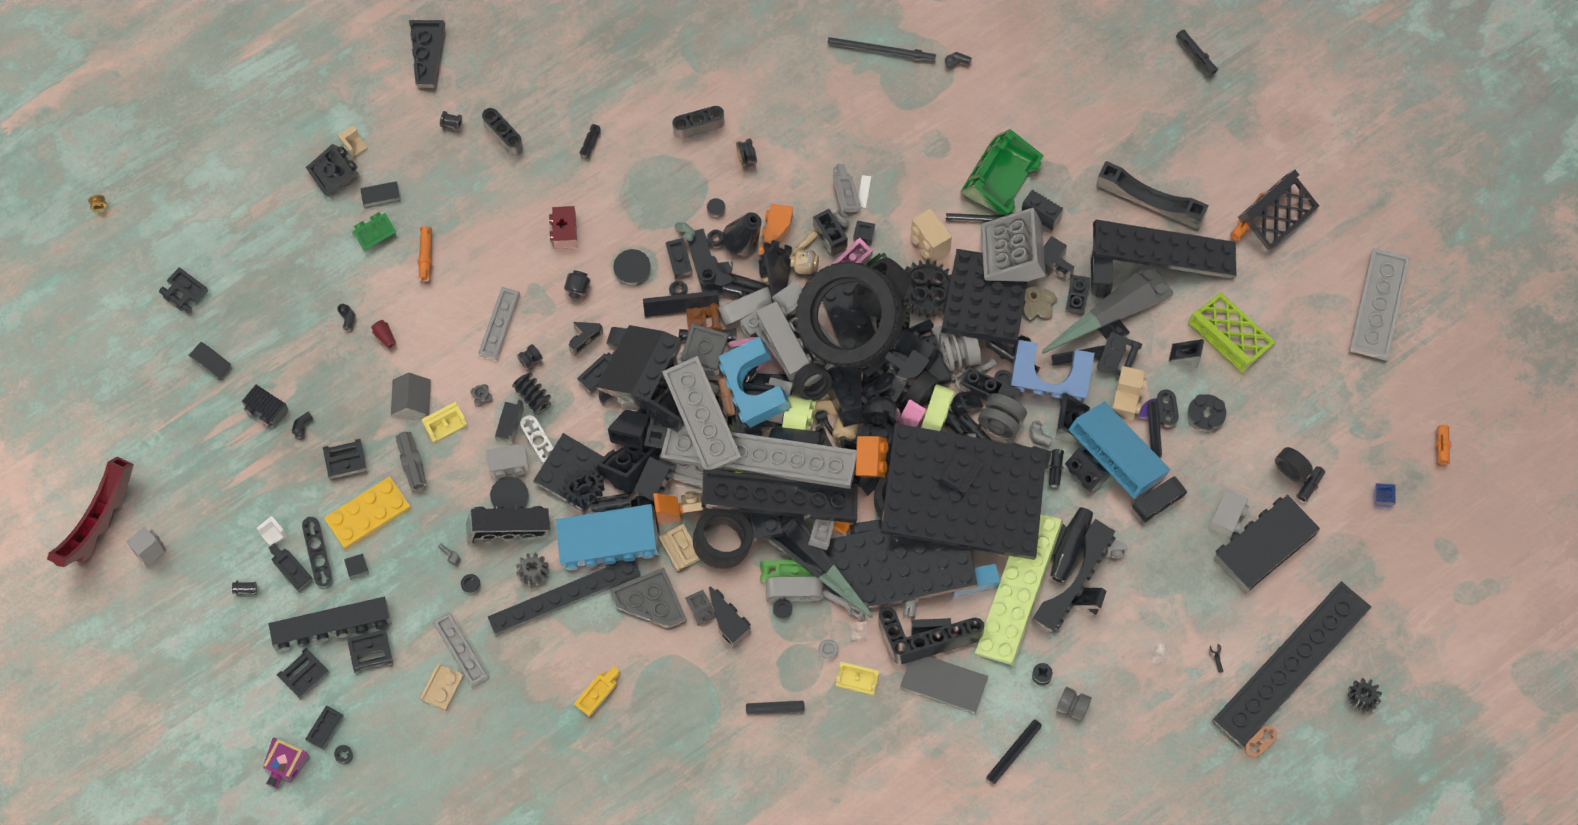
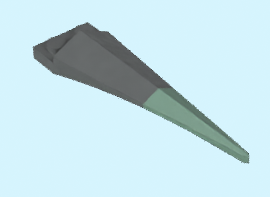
(1136, 294)

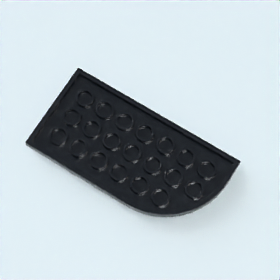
(899, 569)

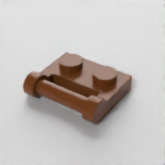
(698, 317)

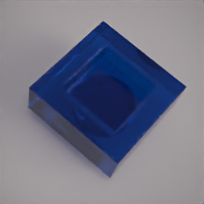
(1385, 494)

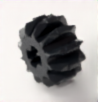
(1364, 688)

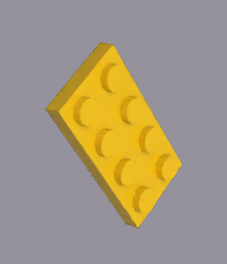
(367, 513)

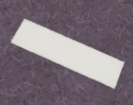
(864, 190)

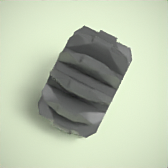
(532, 562)

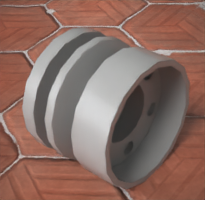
(959, 348)

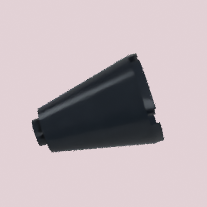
(743, 234)

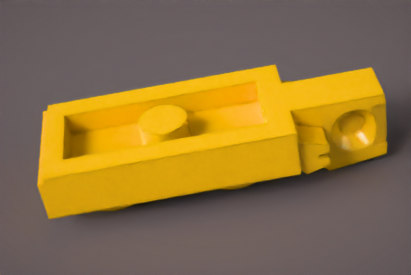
(597, 692)

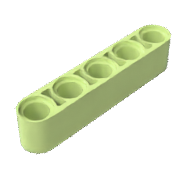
(938, 408)

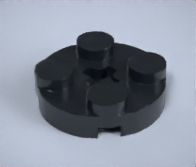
(1203, 403)

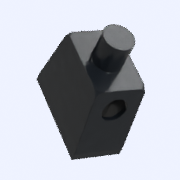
(630, 428)

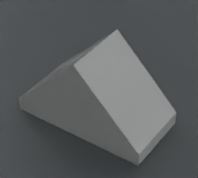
(788, 296)

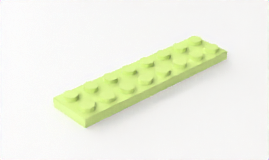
(1017, 597)

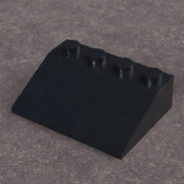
(638, 365)

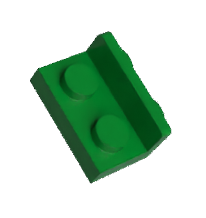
(373, 231)

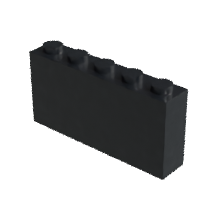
(1266, 543)

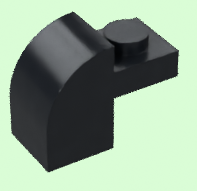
(1053, 254)
(910, 368)

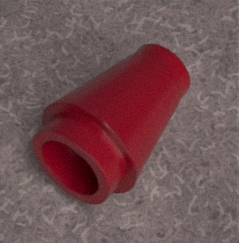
(383, 333)

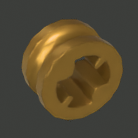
(97, 202)

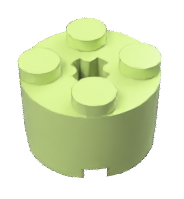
(800, 414)

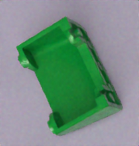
(1001, 172)

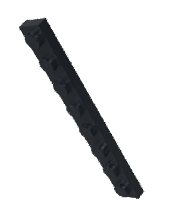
(563, 596)

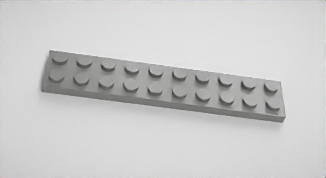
(773, 458)

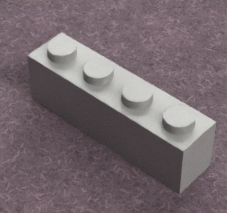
(782, 339)

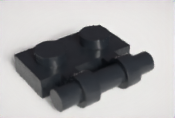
(186, 285)
(614, 501)

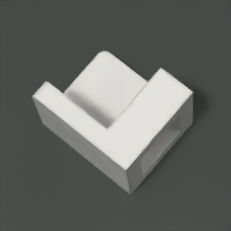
(271, 531)

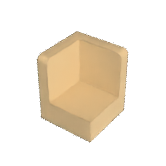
(352, 142)

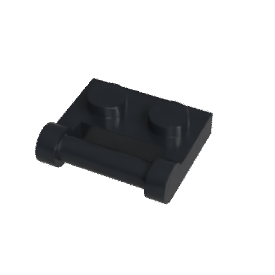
(1113, 353)
(345, 464)
(367, 645)
(307, 677)

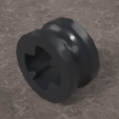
(342, 760)

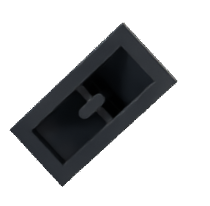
(1187, 353)

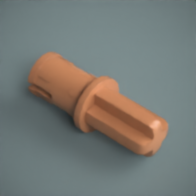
(726, 397)

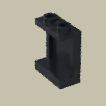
(666, 411)

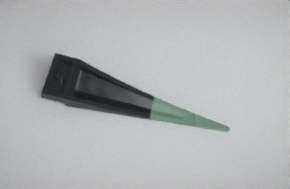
(813, 559)

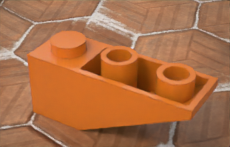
(778, 224)

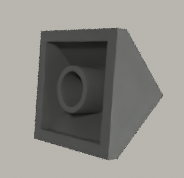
(410, 395)

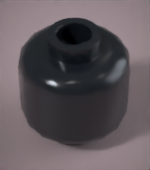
(577, 284)

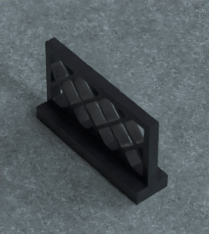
(1268, 198)

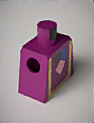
(283, 762)

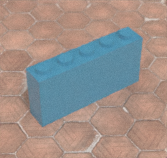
(1119, 449)
(607, 537)

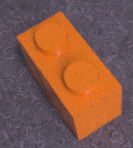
(871, 456)

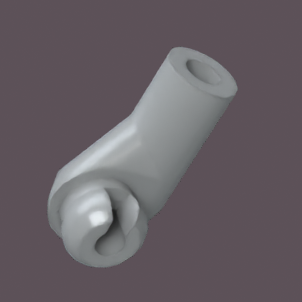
(1037, 434)

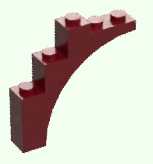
(95, 521)

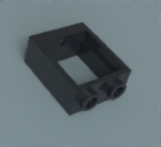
(1101, 276)

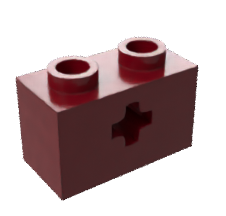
(565, 217)

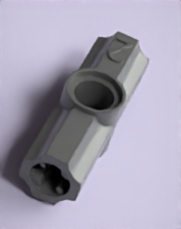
(411, 460)

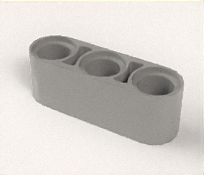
(745, 305)
(794, 589)

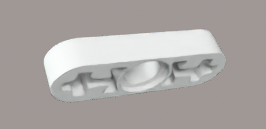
(536, 426)

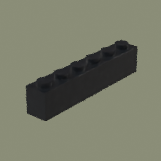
(330, 623)

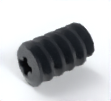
(532, 394)

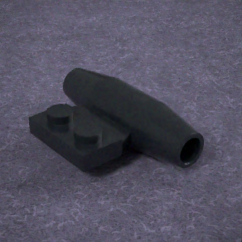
(1070, 545)

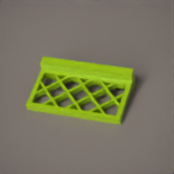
(1222, 339)

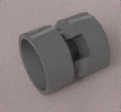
(1075, 704)

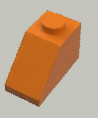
(667, 508)

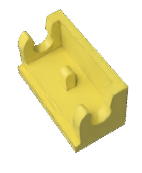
(444, 422)
(857, 678)

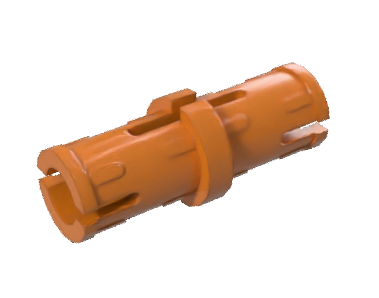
(1443, 444)

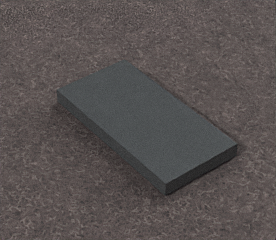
(945, 683)

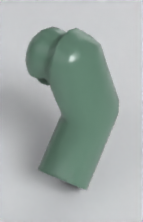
(684, 227)

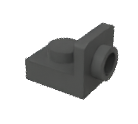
(700, 607)

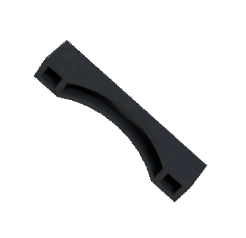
(1125, 185)
(1095, 542)

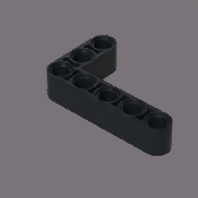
(927, 638)

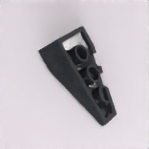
(626, 466)

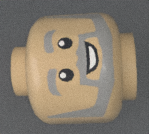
(805, 262)

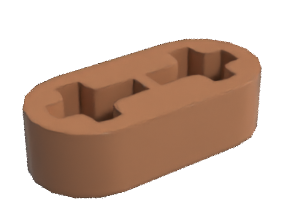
(1263, 745)

